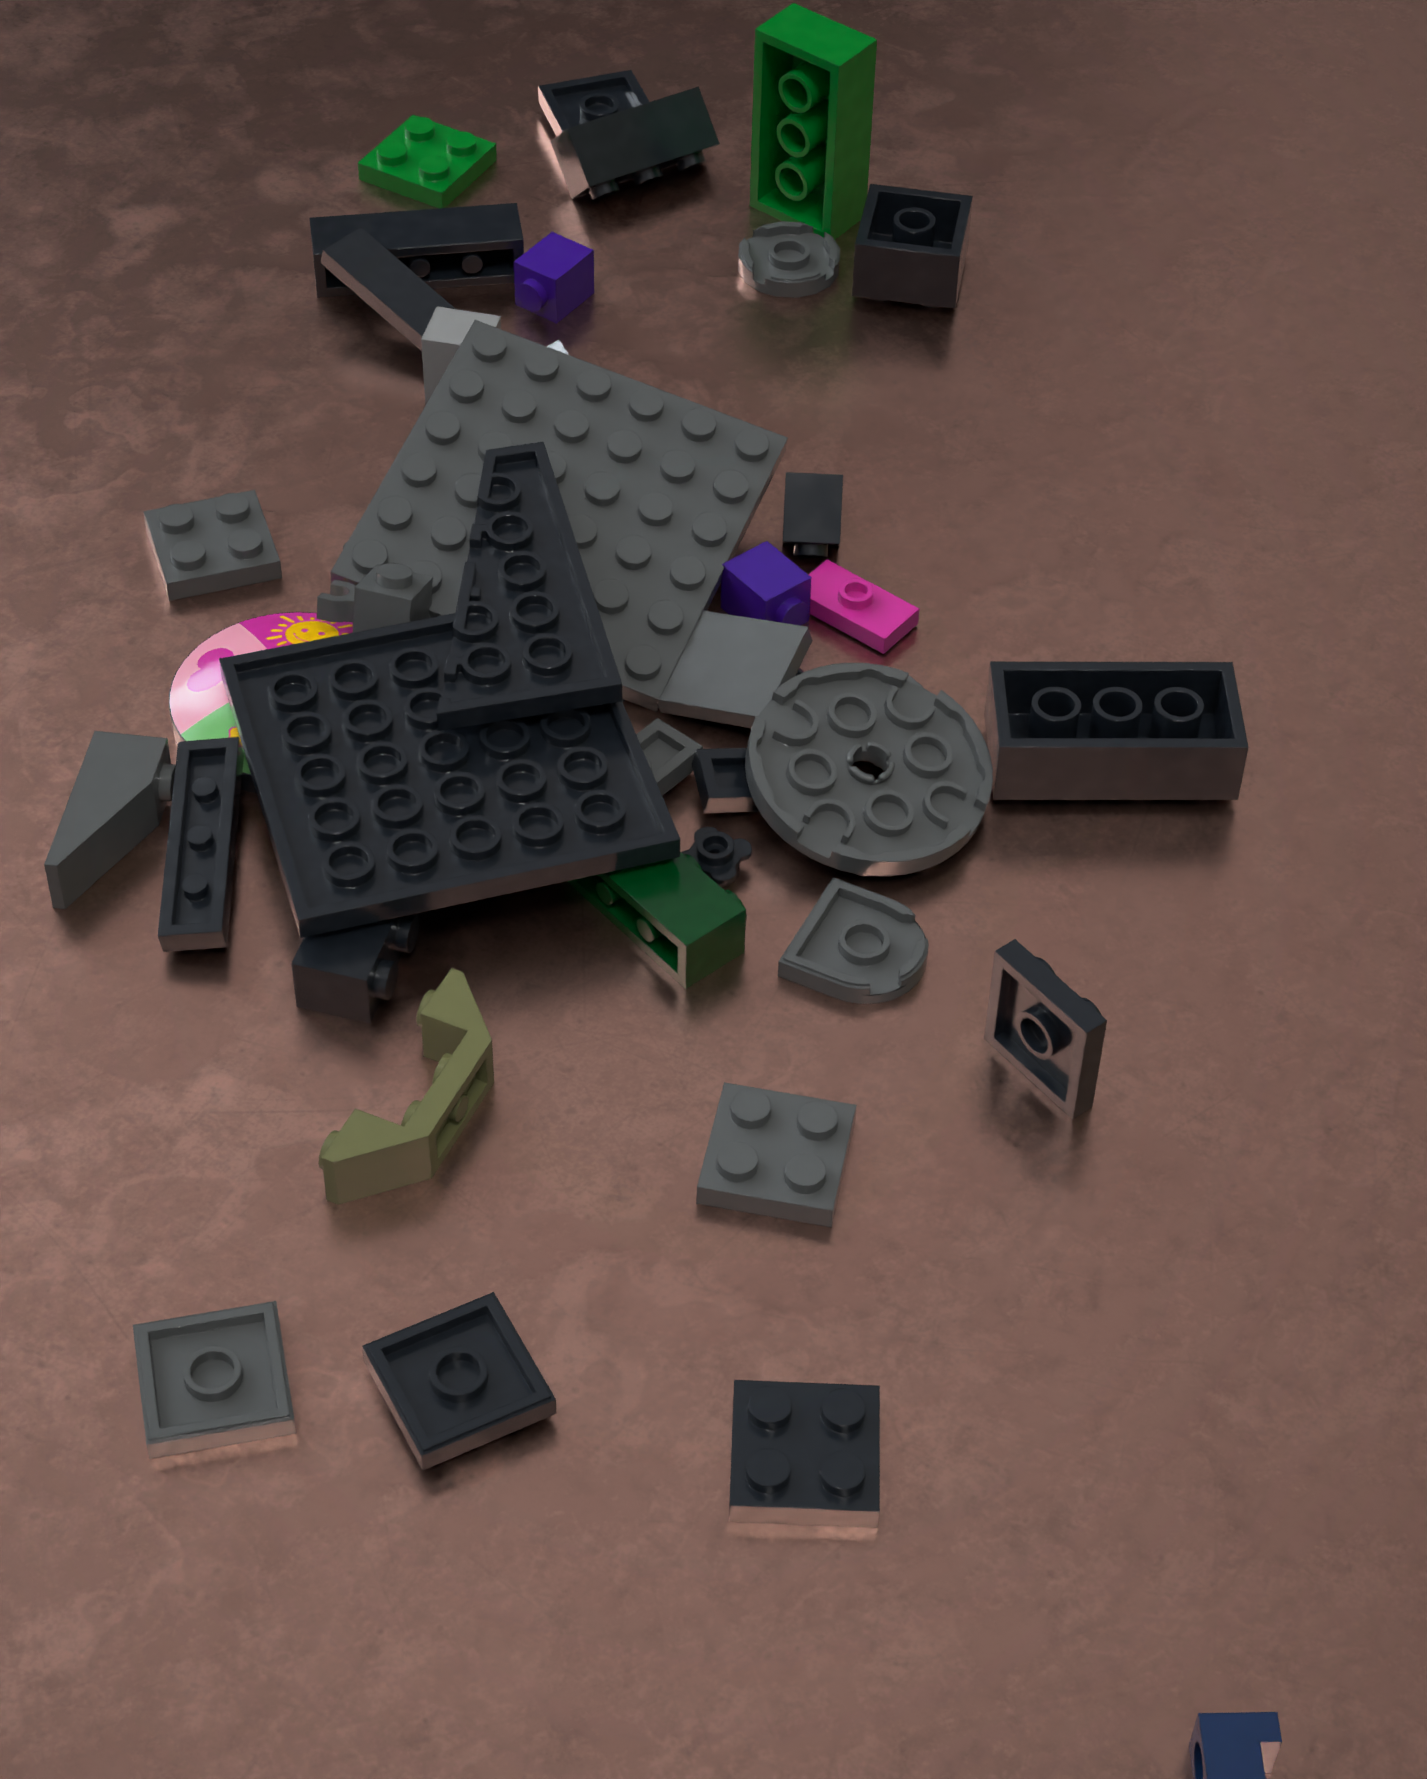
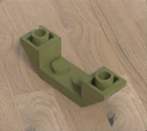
(381, 1155)

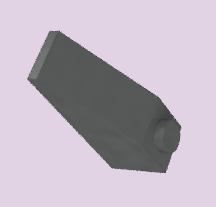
(108, 811)

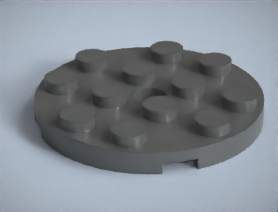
(833, 812)

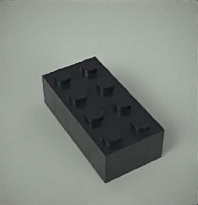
(1115, 731)

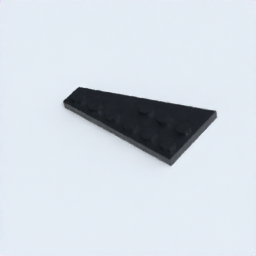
(524, 607)

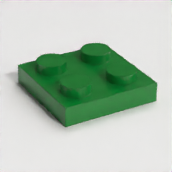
(427, 161)

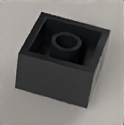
(912, 246)

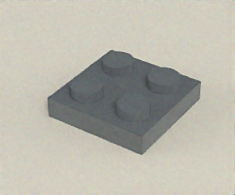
(212, 545)
(776, 1154)

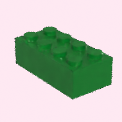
(811, 120)

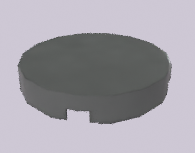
(788, 260)

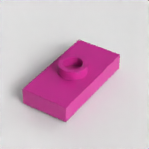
(860, 607)

